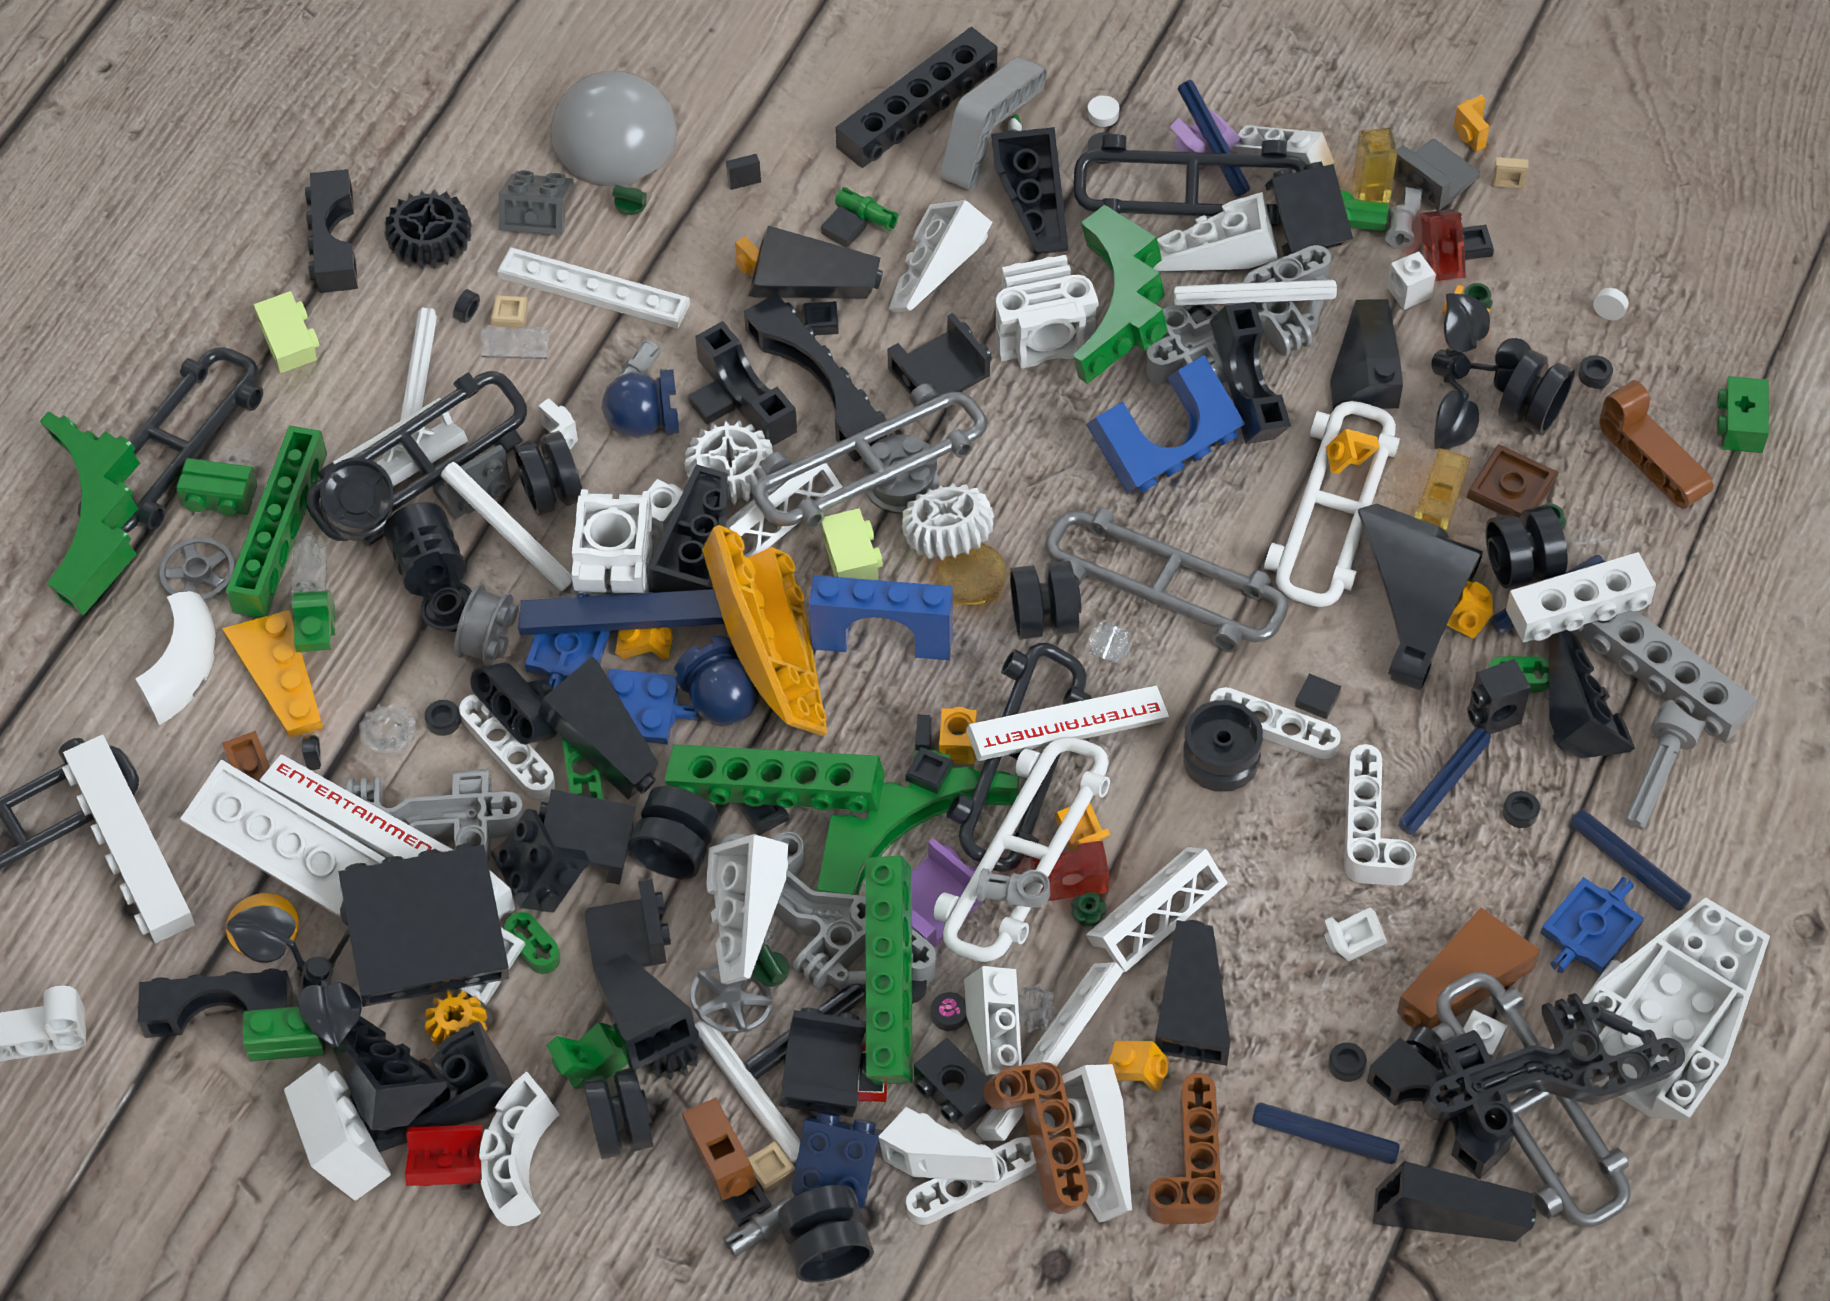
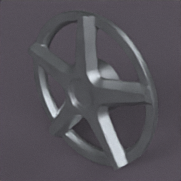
(197, 568)
(730, 1001)

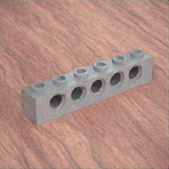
(1676, 663)

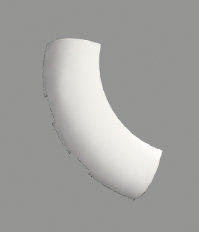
(185, 663)
(508, 1150)

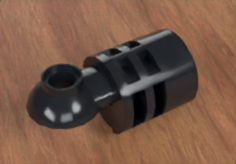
(429, 562)

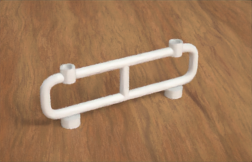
(1282, 558)
(1034, 767)

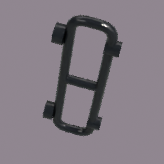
(1114, 150)
(466, 387)
(244, 394)
(967, 810)
(26, 845)

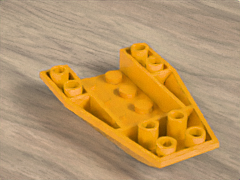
(767, 626)

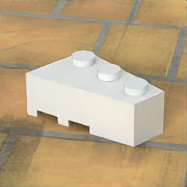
(334, 1133)

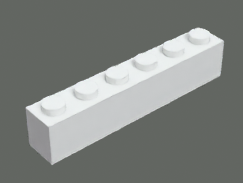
(128, 839)

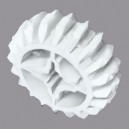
(744, 447)
(947, 521)

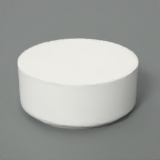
(1103, 111)
(1610, 304)

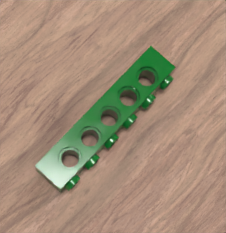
(276, 522)
(792, 769)
(888, 970)

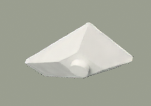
(944, 241)
(1227, 241)
(746, 887)
(1101, 1137)

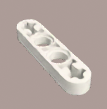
(1280, 716)
(503, 748)
(975, 1189)

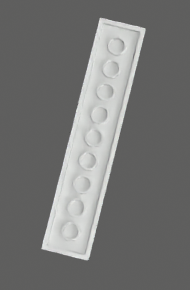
(290, 844)

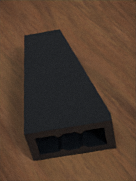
(811, 268)
(600, 728)
(1193, 1004)
(643, 1012)
(1452, 1204)

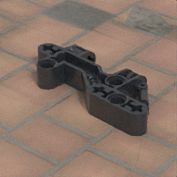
(1486, 1083)

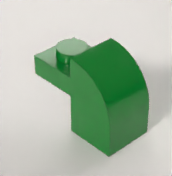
(313, 620)
(589, 1056)

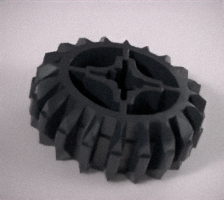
(428, 229)

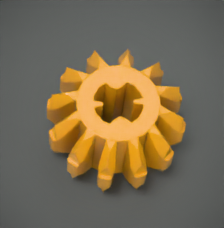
(452, 1016)

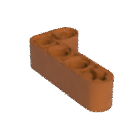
(1650, 448)
(1043, 1137)
(1194, 1148)

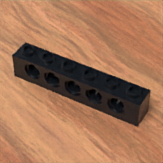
(916, 97)

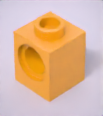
(957, 746)

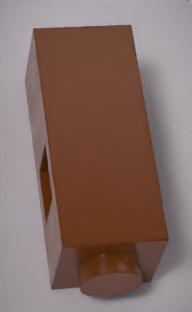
(719, 1149)

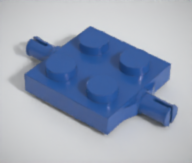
(563, 653)
(651, 702)
(1592, 925)

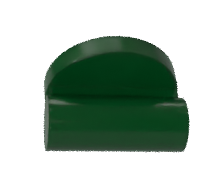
(629, 200)
(770, 967)

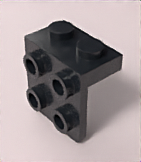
(536, 868)
(630, 929)

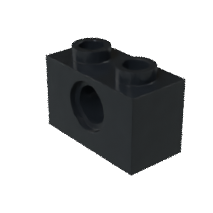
(1498, 697)
(949, 1065)

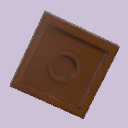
(1511, 482)

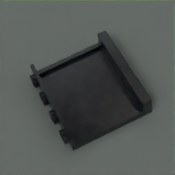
(423, 924)

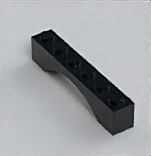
(780, 333)

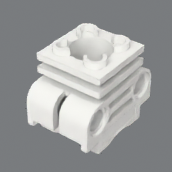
(1043, 311)
(612, 544)

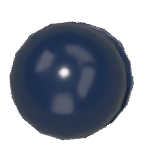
(640, 405)
(717, 682)

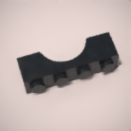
(334, 260)
(1238, 340)
(726, 362)
(169, 1004)
(1406, 1076)

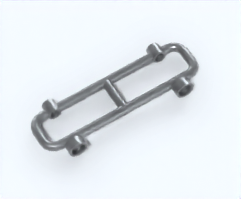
(925, 402)
(1228, 632)
(1553, 1196)

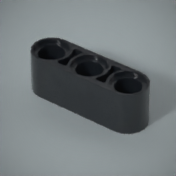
(511, 702)

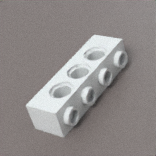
(1627, 575)

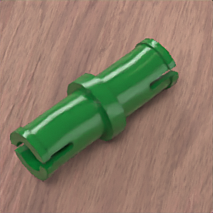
(866, 208)

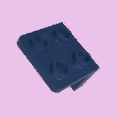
(836, 1154)

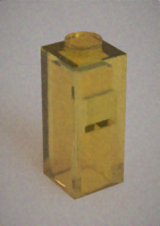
(1374, 165)
(1443, 488)

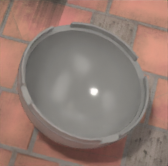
(613, 128)

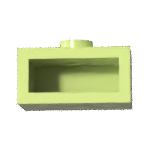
(286, 332)
(849, 545)

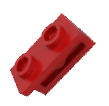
(443, 1155)

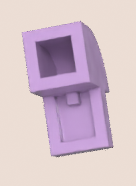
(1191, 139)

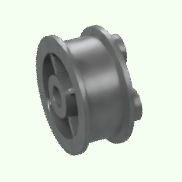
(899, 491)
(485, 625)

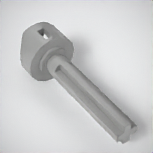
(1675, 731)

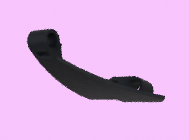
(1422, 581)

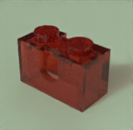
(1088, 862)

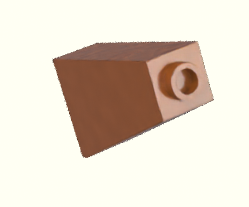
(1479, 946)

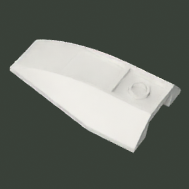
(1687, 988)

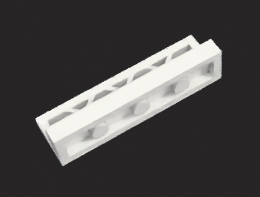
(434, 443)
(778, 495)
(1149, 898)

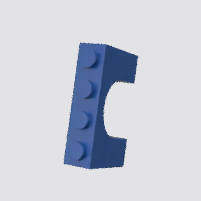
(1138, 460)
(920, 607)

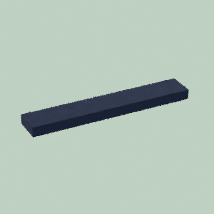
(619, 612)

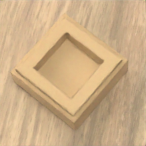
(1510, 173)
(509, 311)
(771, 1167)

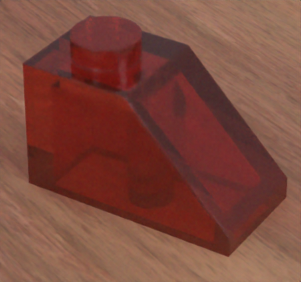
(1444, 243)

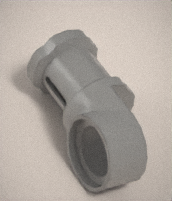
(1402, 218)
(1011, 888)

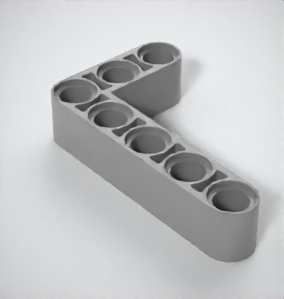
(982, 111)

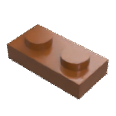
(247, 755)

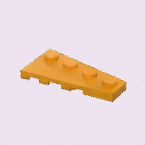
(277, 670)

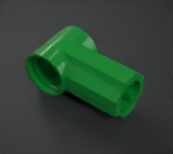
(1365, 213)

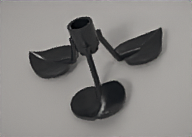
(1464, 324)
(325, 1008)

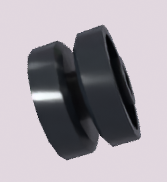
(1536, 392)
(544, 474)
(1222, 745)
(618, 1113)

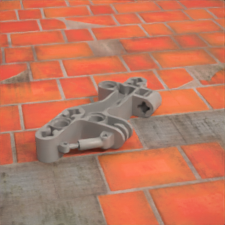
(1279, 320)
(452, 817)
(832, 919)

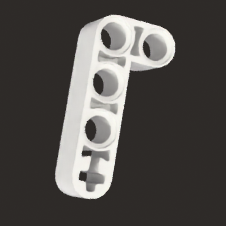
(1367, 814)
(44, 1029)

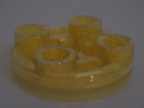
(974, 576)

